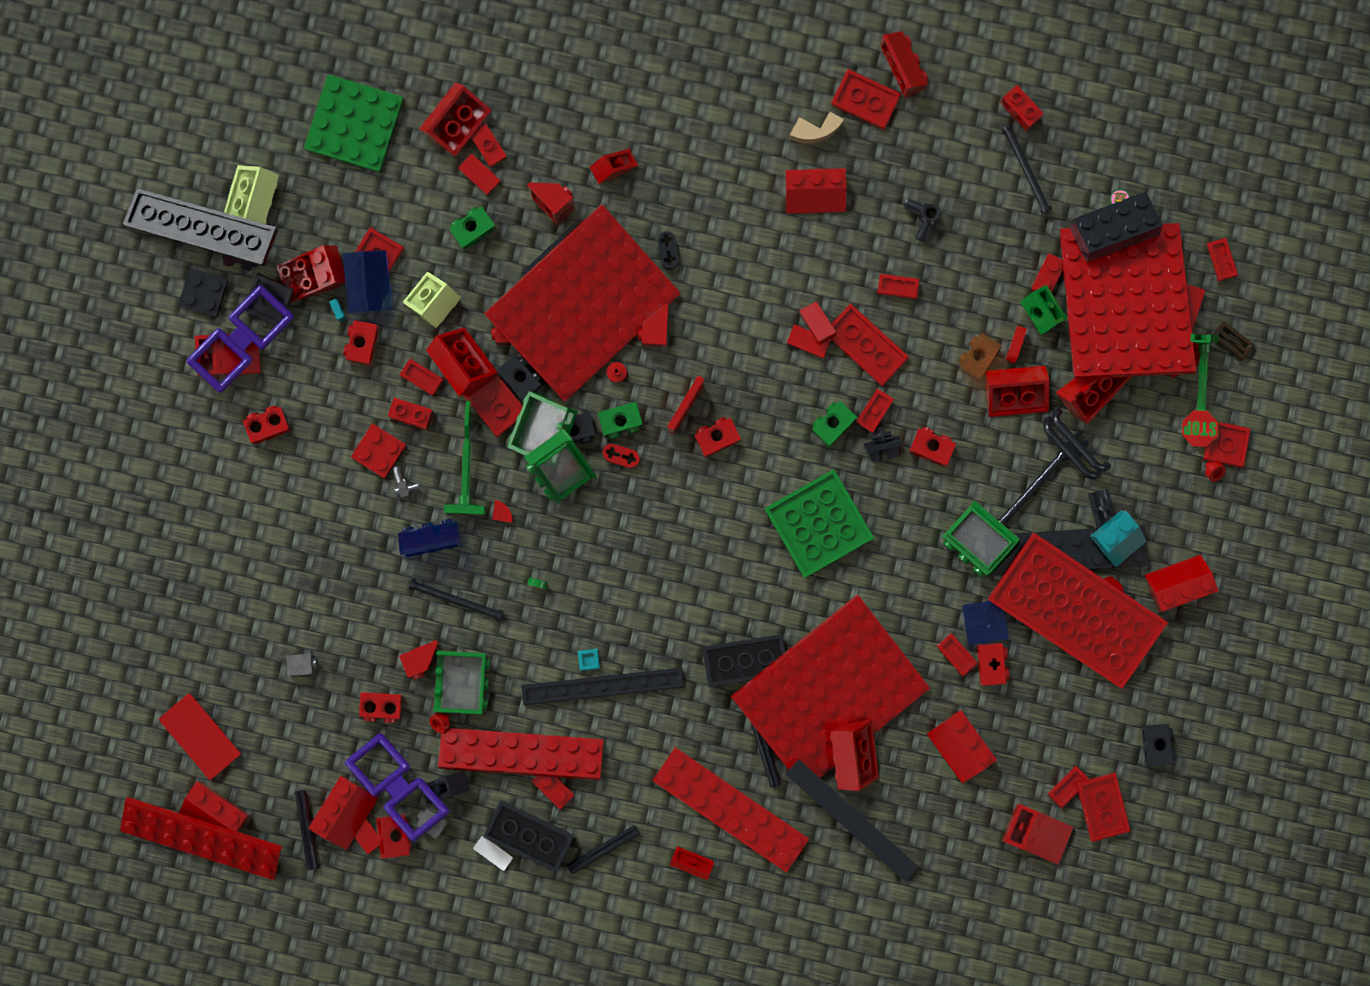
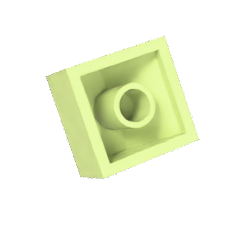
(432, 299)

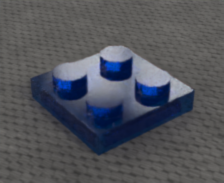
(984, 622)

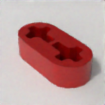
(1016, 344)
(619, 460)

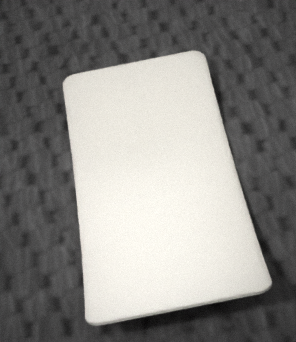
(493, 853)

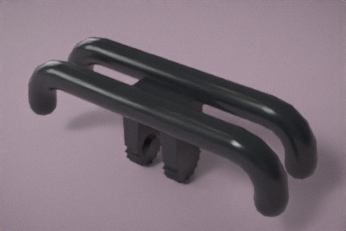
(1073, 446)

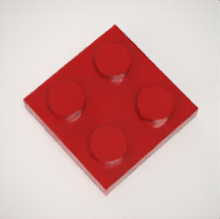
(378, 451)

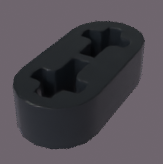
(663, 251)

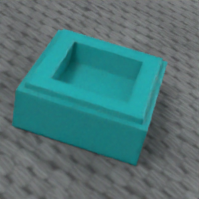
(337, 310)
(588, 659)

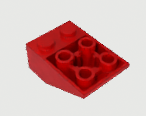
(313, 272)
(221, 360)
(1037, 833)

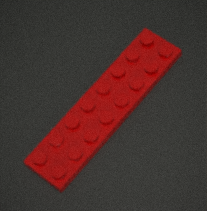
(521, 754)
(730, 809)
(200, 838)

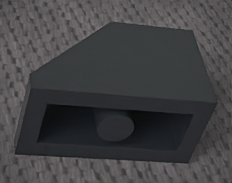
(449, 786)

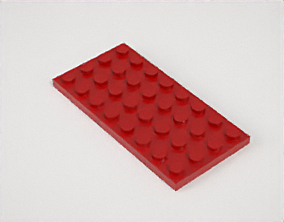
(1077, 610)

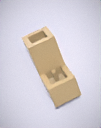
(808, 133)

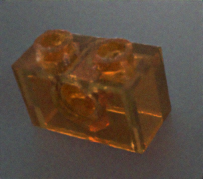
(987, 347)

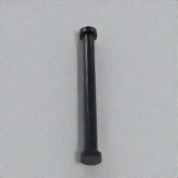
(1026, 168)
(1032, 488)
(456, 600)

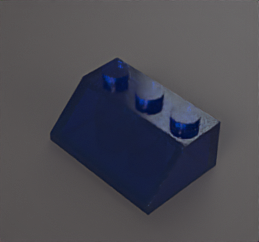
(367, 281)
(429, 538)

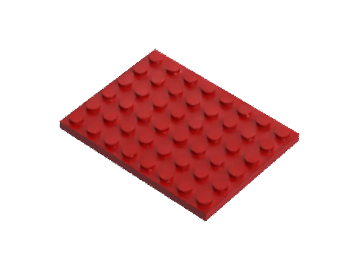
(582, 303)
(1129, 309)
(828, 679)

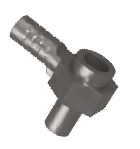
(403, 490)

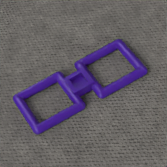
(240, 339)
(397, 787)

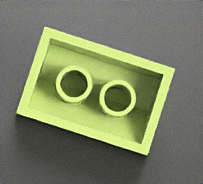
(251, 193)

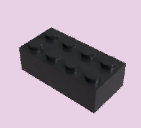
(1116, 226)
(740, 659)
(528, 836)

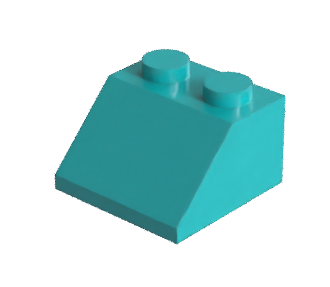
(1119, 537)

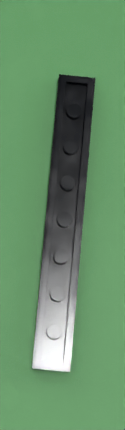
(602, 686)
(852, 820)

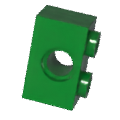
(466, 238)
(1043, 309)
(629, 412)
(841, 414)

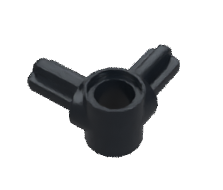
(926, 223)

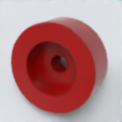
(616, 377)
(1214, 470)
(440, 722)

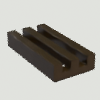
(1228, 347)

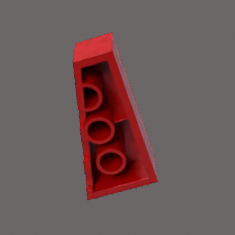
(1088, 396)

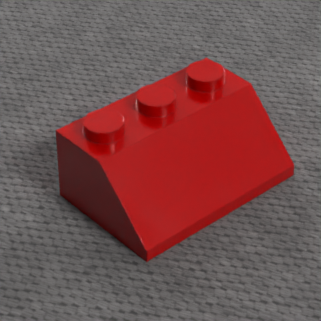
(904, 63)
(455, 119)
(815, 191)
(553, 200)
(461, 361)
(1017, 391)
(1180, 583)
(961, 746)
(854, 755)
(213, 808)
(343, 812)

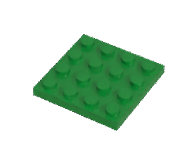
(353, 123)
(819, 523)

